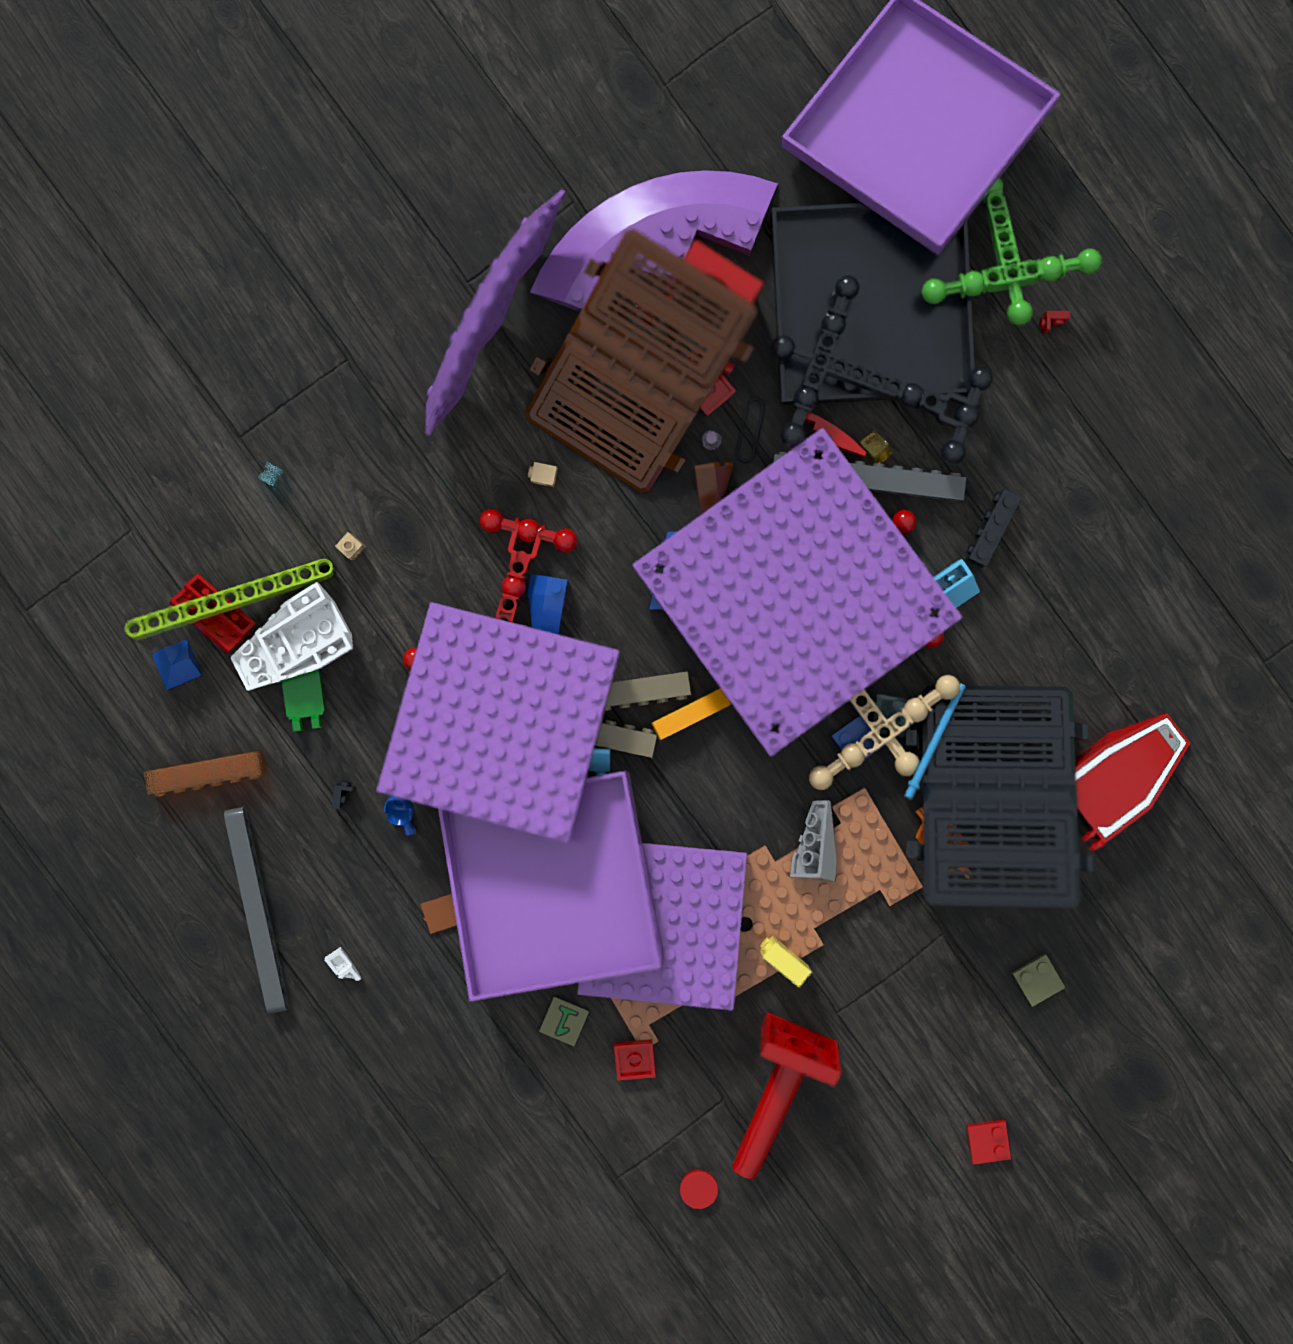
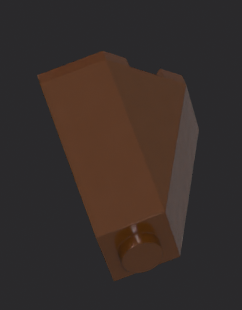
(711, 483)

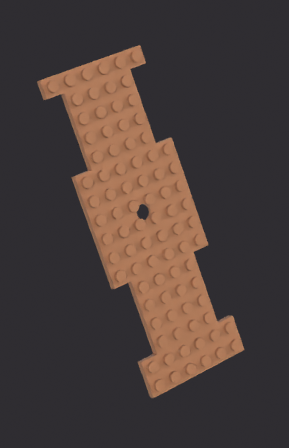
(794, 906)

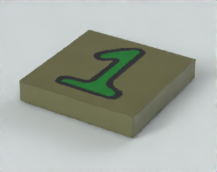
(564, 1020)

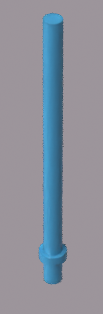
(914, 784)

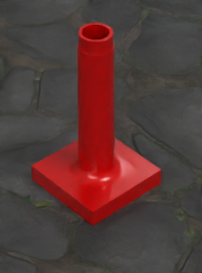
(796, 1053)

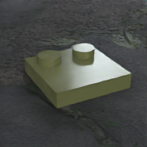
(1038, 980)

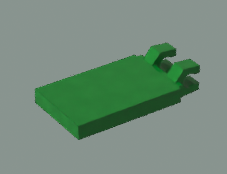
(304, 699)

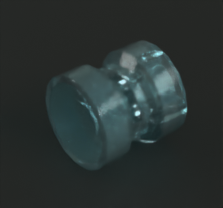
(270, 475)

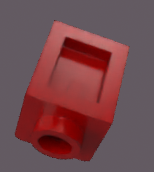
(1055, 317)

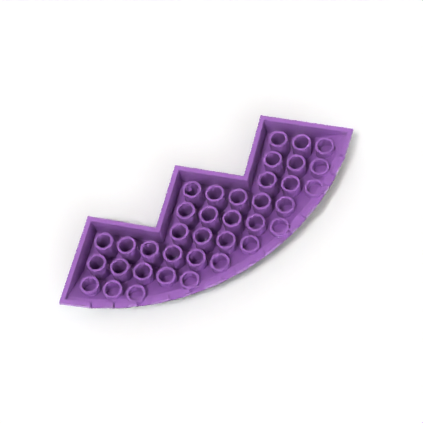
(667, 210)
(488, 310)

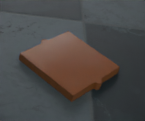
(439, 913)

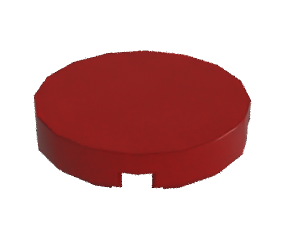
(698, 1189)

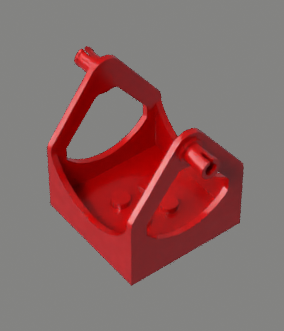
(721, 271)

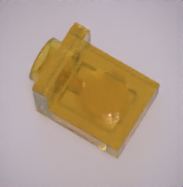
(876, 447)

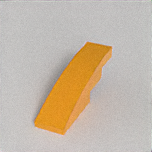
(690, 714)

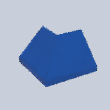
(177, 664)

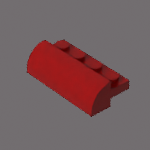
(223, 629)

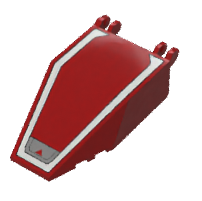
(1126, 774)

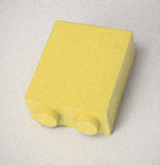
(784, 960)

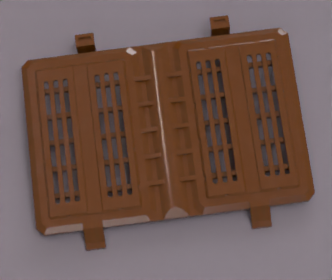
(638, 362)

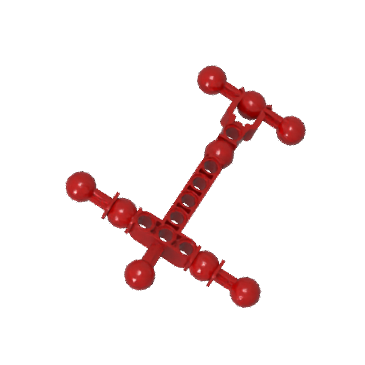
(514, 584)

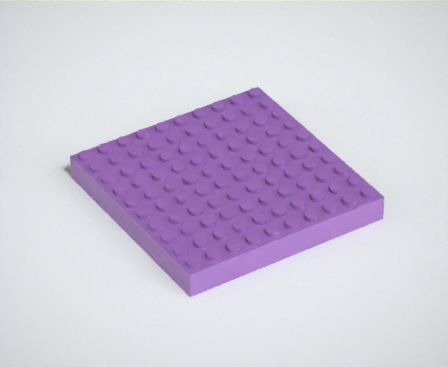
(920, 121)
(499, 721)
(551, 908)

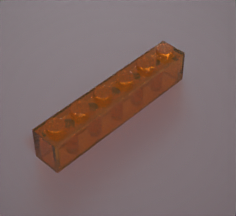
(205, 772)

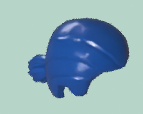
(400, 812)

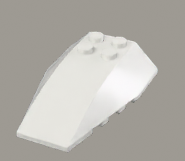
(295, 640)

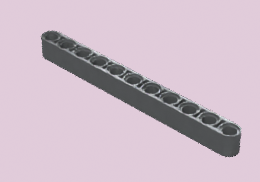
(256, 910)

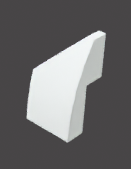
(342, 965)

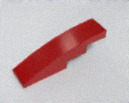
(840, 439)

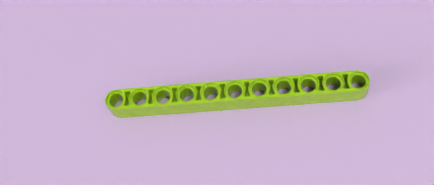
(220, 597)

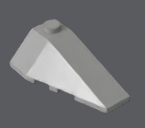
(816, 851)

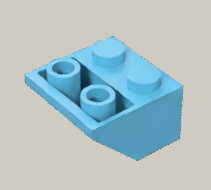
(957, 583)

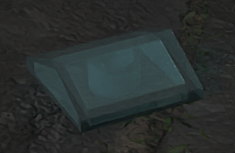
(888, 707)

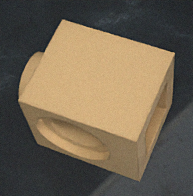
(543, 474)
(350, 546)

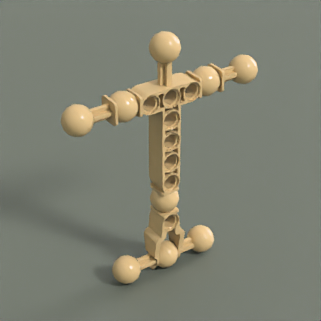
(906, 762)

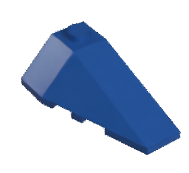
(546, 602)

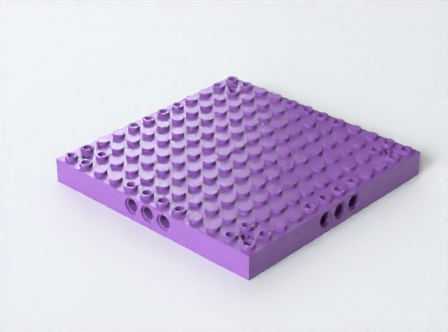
(796, 591)

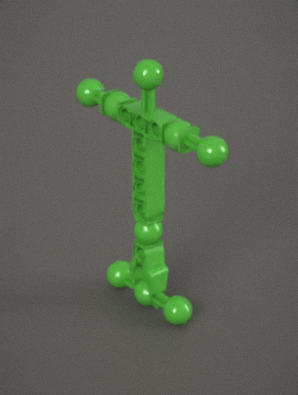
(1048, 269)

